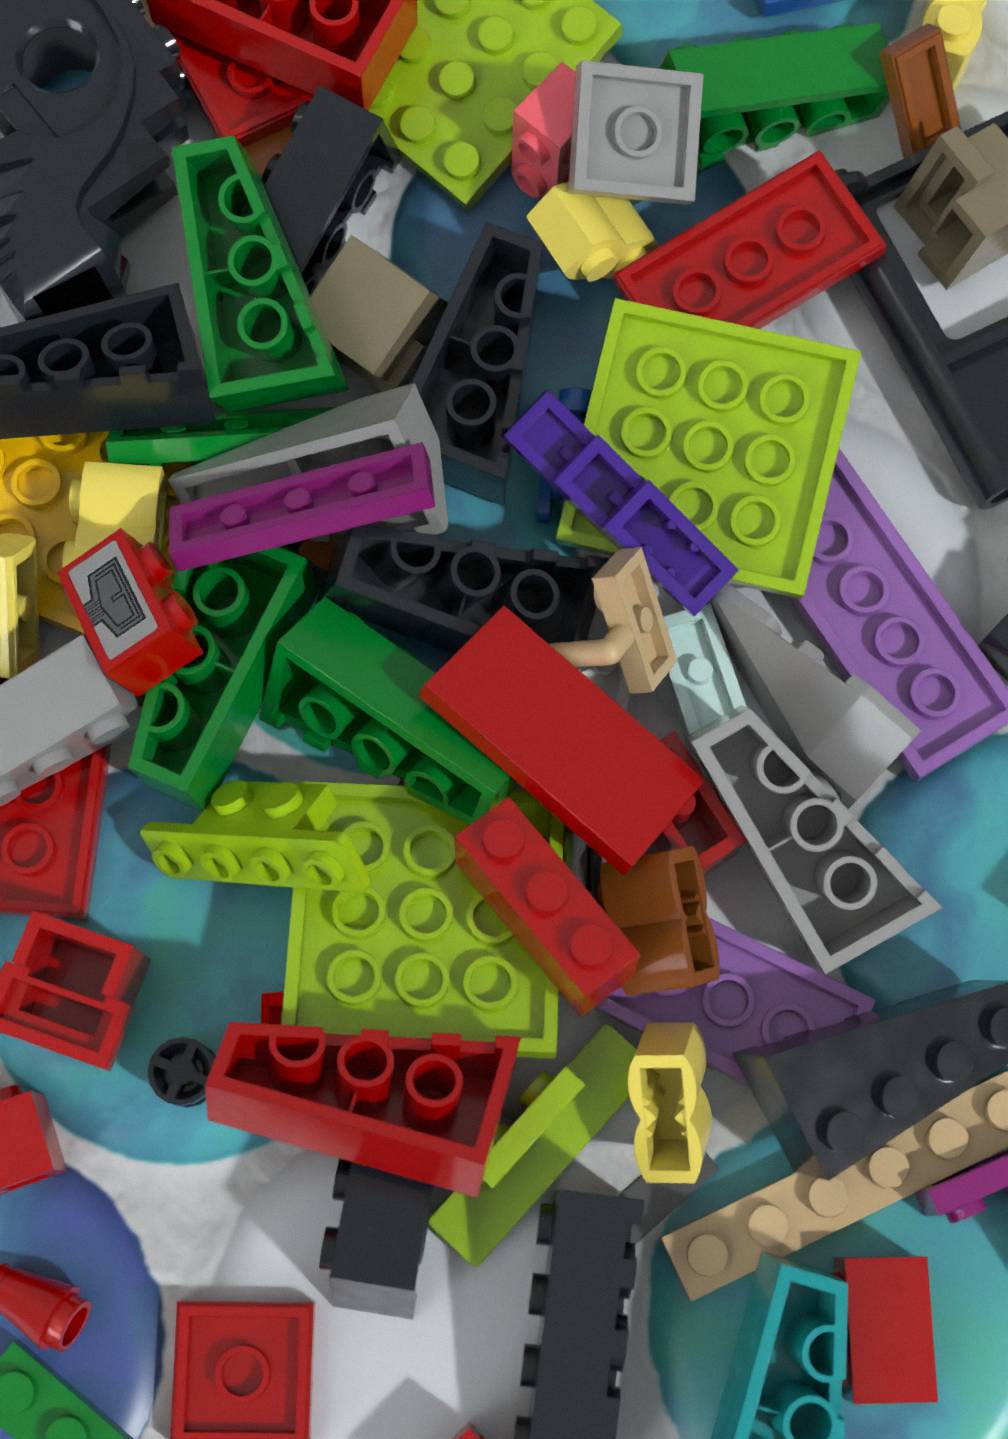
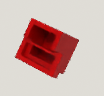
(70, 990)

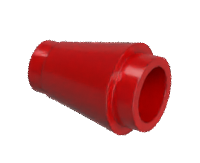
(42, 1307)

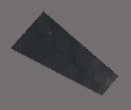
(326, 176)
(103, 369)

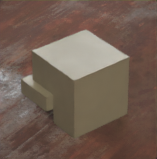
(960, 203)
(376, 315)

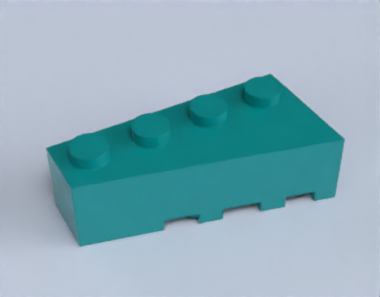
(788, 1356)

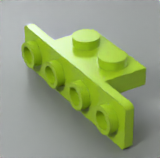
(261, 838)
(539, 1146)

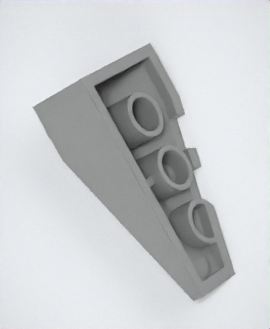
(333, 437)
(833, 726)

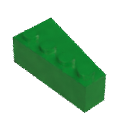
(784, 83)
(249, 296)
(363, 697)
(205, 708)

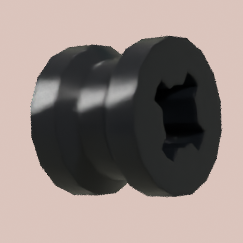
(174, 1066)

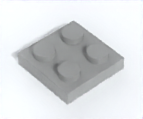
(635, 133)

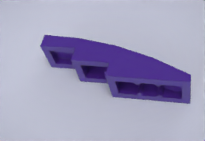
(620, 502)

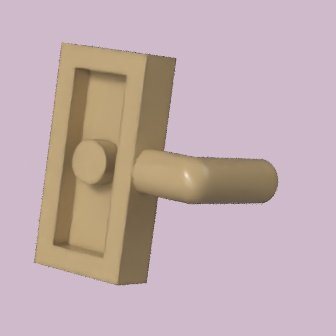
(635, 623)

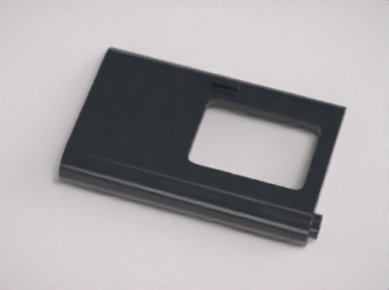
(955, 380)

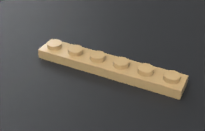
(807, 1208)

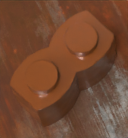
(665, 918)

